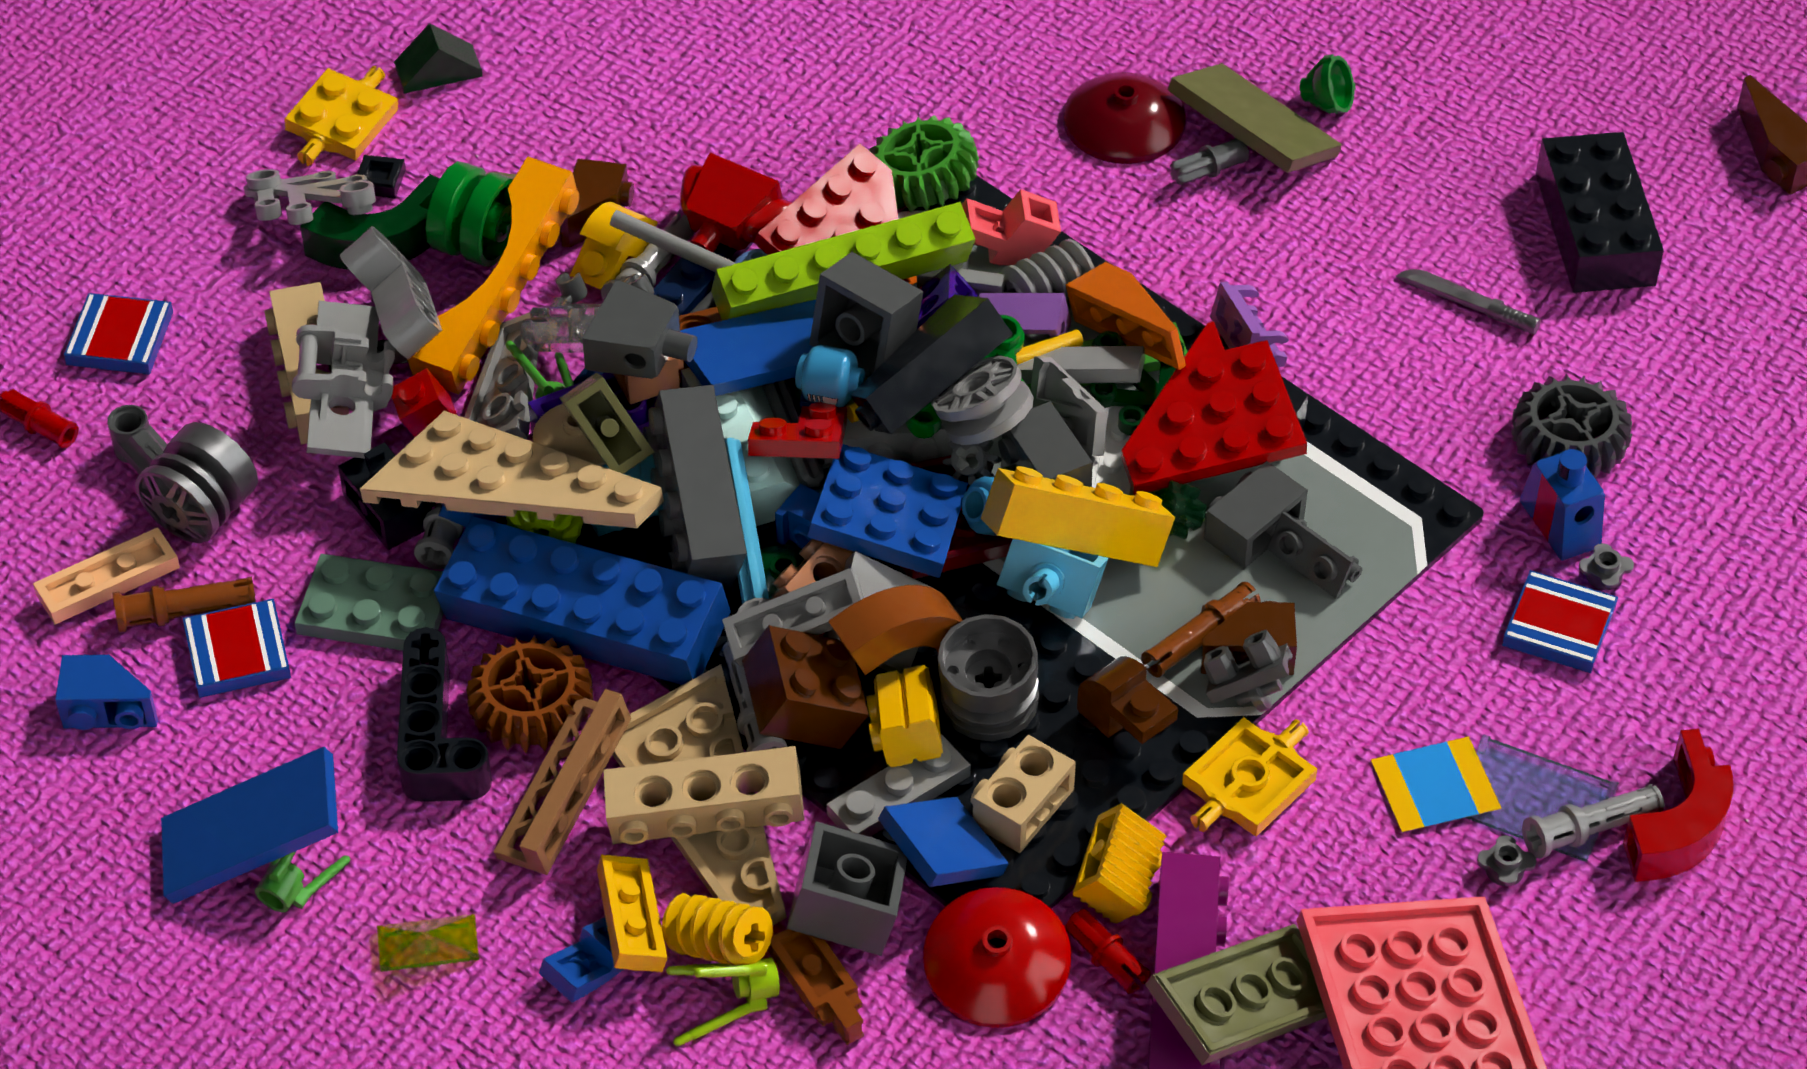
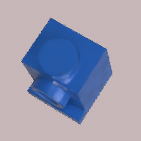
(795, 516)

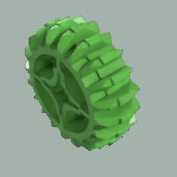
(928, 161)

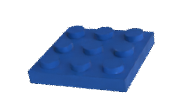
(888, 510)

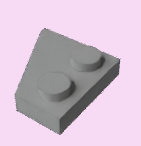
(1075, 405)

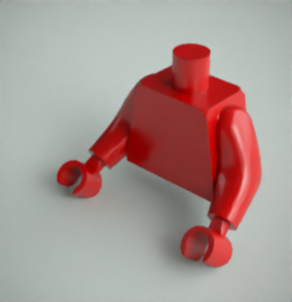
(728, 203)

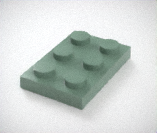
(368, 602)

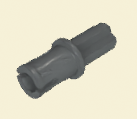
(1209, 161)

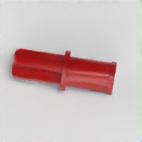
(38, 418)
(1106, 950)

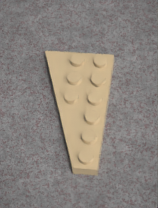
(499, 473)
(698, 724)

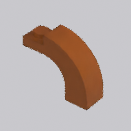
(894, 623)

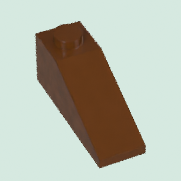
(1775, 135)

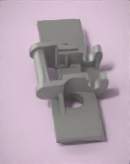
(358, 378)

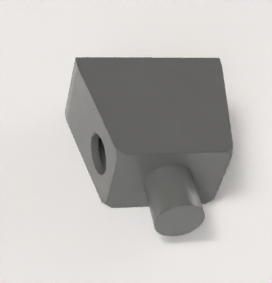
(635, 334)

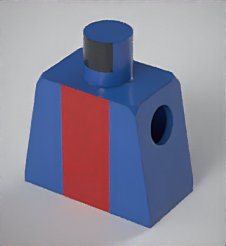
(1565, 503)

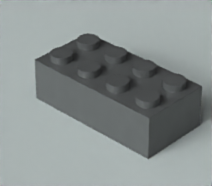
(696, 485)

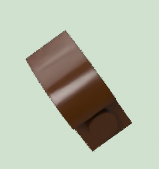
(1124, 699)

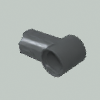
(133, 437)

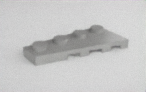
(503, 385)

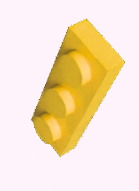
(631, 913)

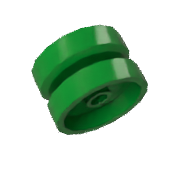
(470, 214)

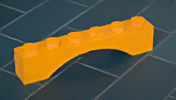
(540, 203)

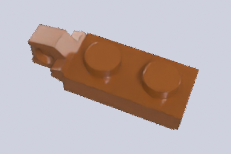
(819, 981)

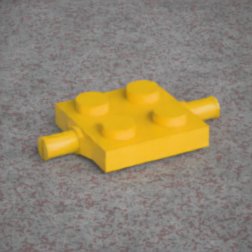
(341, 114)
(1249, 776)

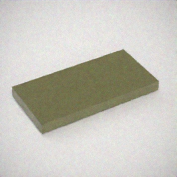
(1254, 117)
(1240, 994)

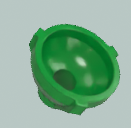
(1329, 85)

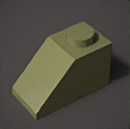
(606, 424)

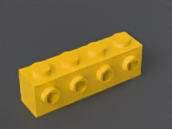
(1077, 516)

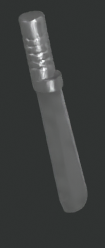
(1492, 308)

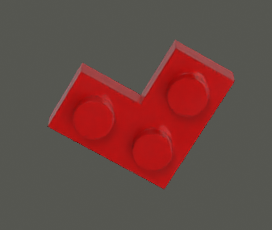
(814, 436)

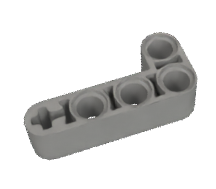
(397, 292)

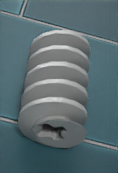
(1048, 270)

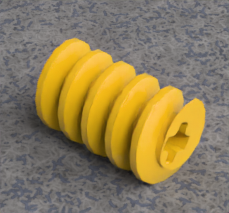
(717, 929)

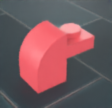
(1017, 232)

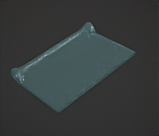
(1537, 787)

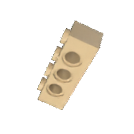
(684, 782)

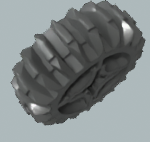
(1575, 417)

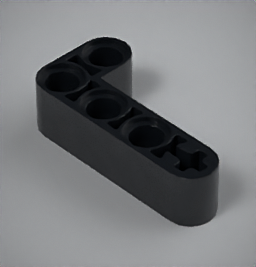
(428, 760)

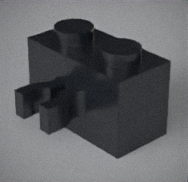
(388, 519)

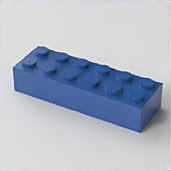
(584, 598)

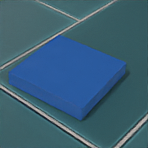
(943, 841)

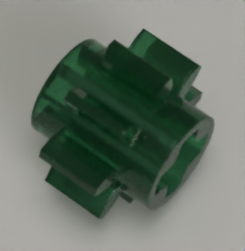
(1183, 504)

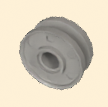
(984, 401)

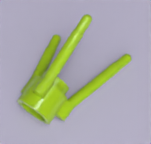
(751, 981)

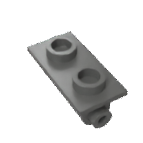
(1313, 555)

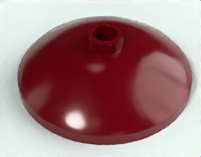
(1124, 118)

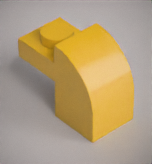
(606, 246)

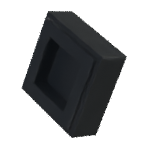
(384, 174)

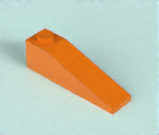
(1116, 302)

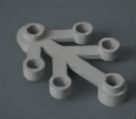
(266, 187)

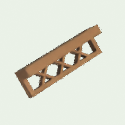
(570, 788)

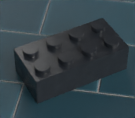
(1599, 212)

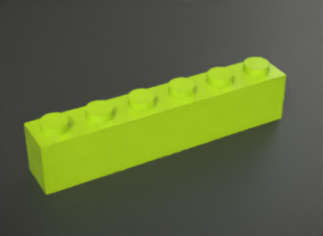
(792, 276)

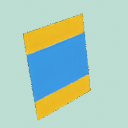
(1435, 784)

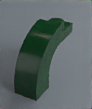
(402, 226)

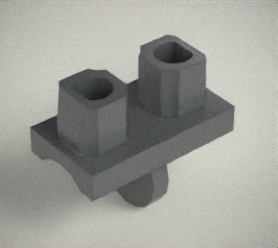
(1251, 678)

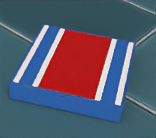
(118, 333)
(1560, 621)
(236, 648)

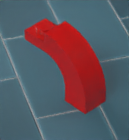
(1683, 836)

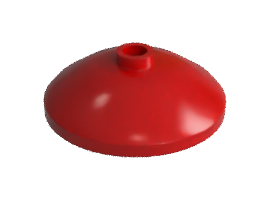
(1002, 983)

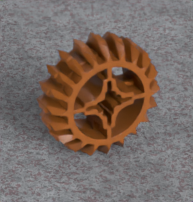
(505, 707)

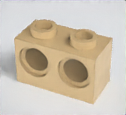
(1029, 797)

